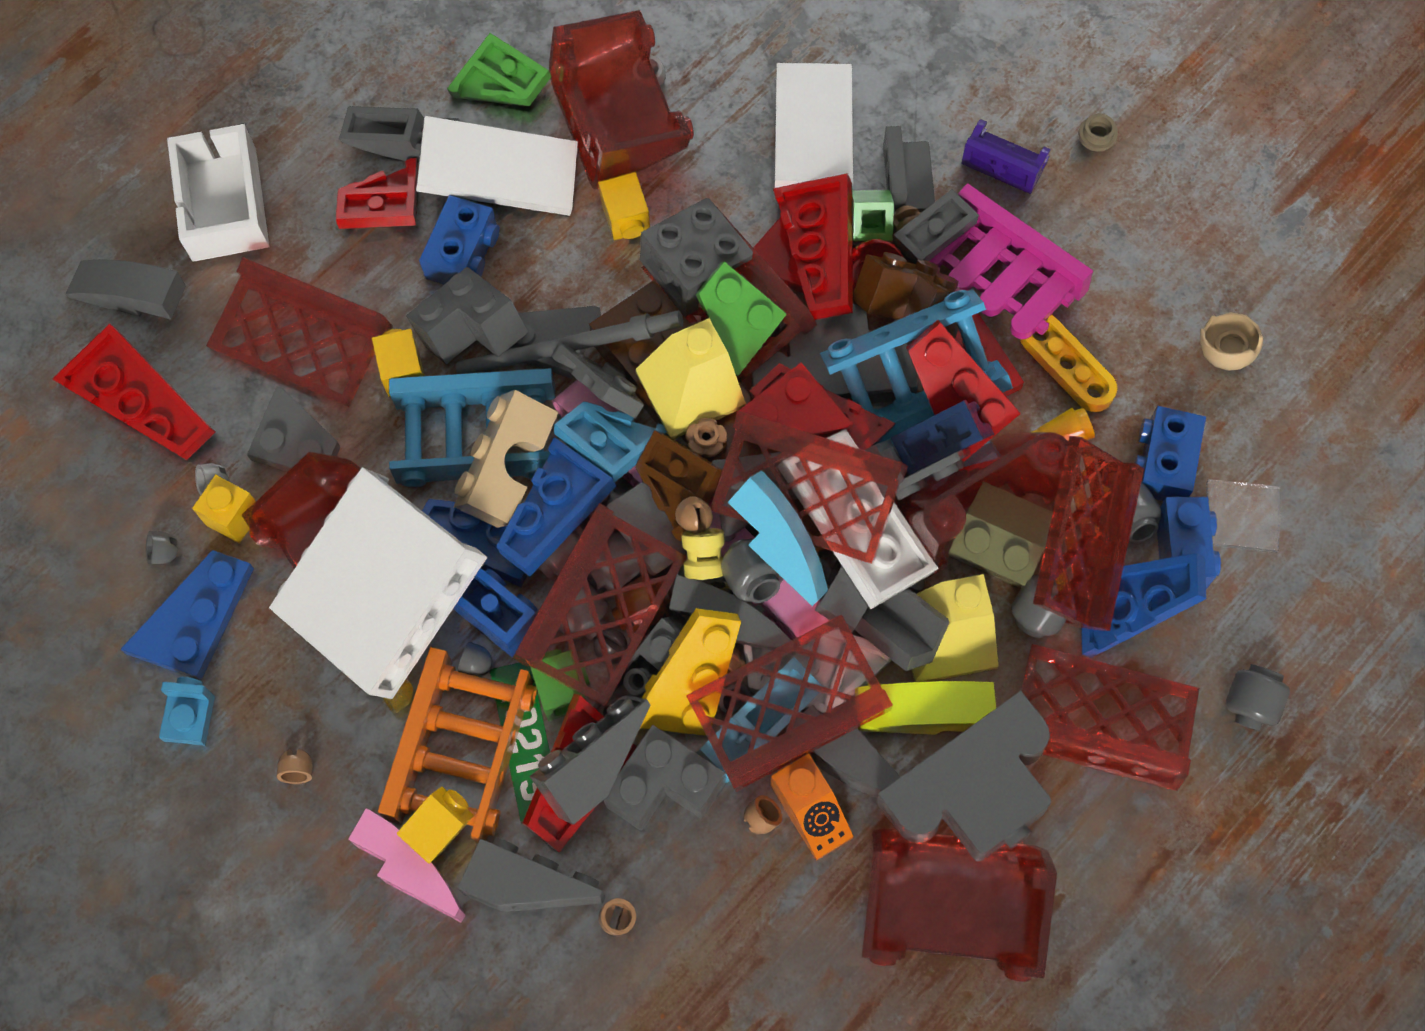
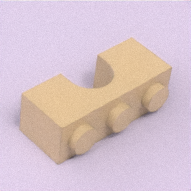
(487, 488)

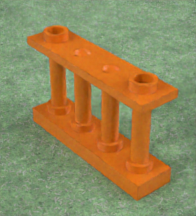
(427, 716)

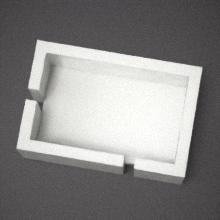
(217, 193)

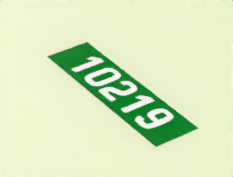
(531, 740)

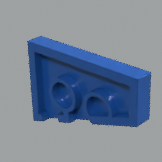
(556, 505)
(476, 534)
(1149, 596)
(193, 618)

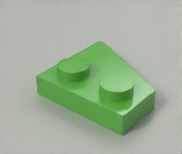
(499, 75)
(738, 313)

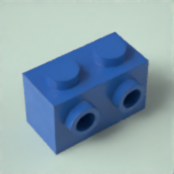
(459, 240)
(1170, 452)
(1188, 529)
(496, 610)

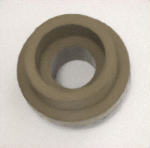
(1100, 124)

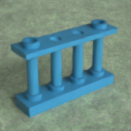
(452, 394)
(909, 407)

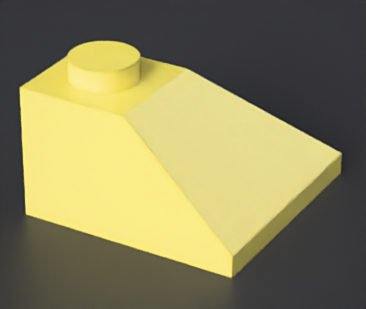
(691, 379)
(970, 637)

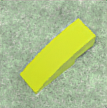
(933, 706)

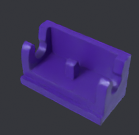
(1004, 159)

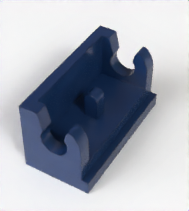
(941, 436)

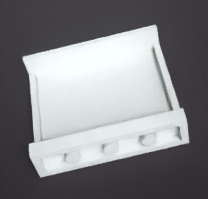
(376, 584)

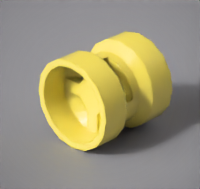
(703, 554)

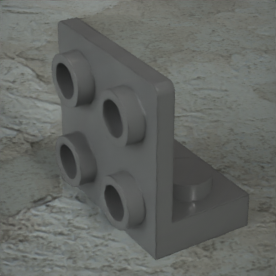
(688, 249)
(917, 480)

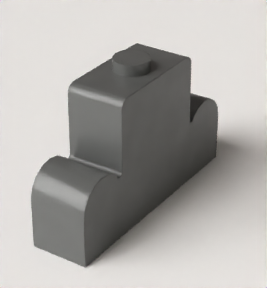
(829, 330)
(976, 783)

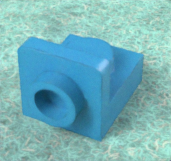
(186, 712)

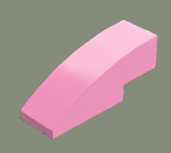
(403, 866)

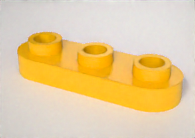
(1086, 370)

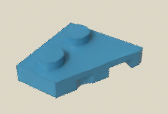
(605, 437)

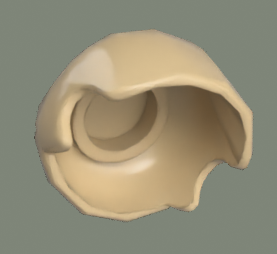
(1231, 341)

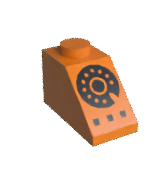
(811, 806)

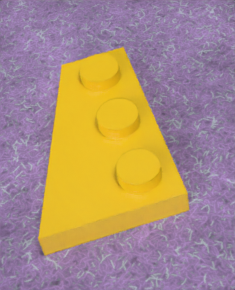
(695, 659)

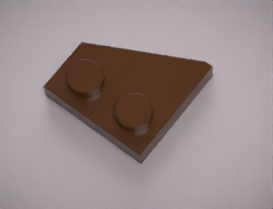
(676, 474)

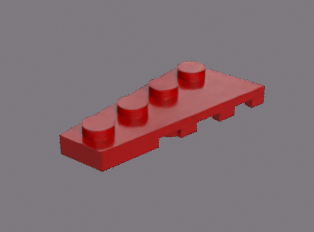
(820, 238)
(132, 390)

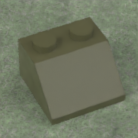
(1002, 536)

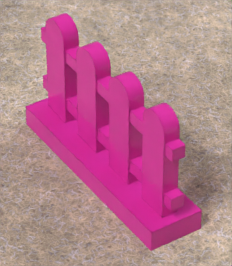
(1028, 259)

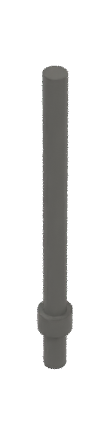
(639, 328)

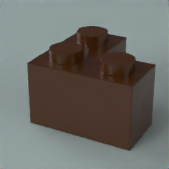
(899, 288)

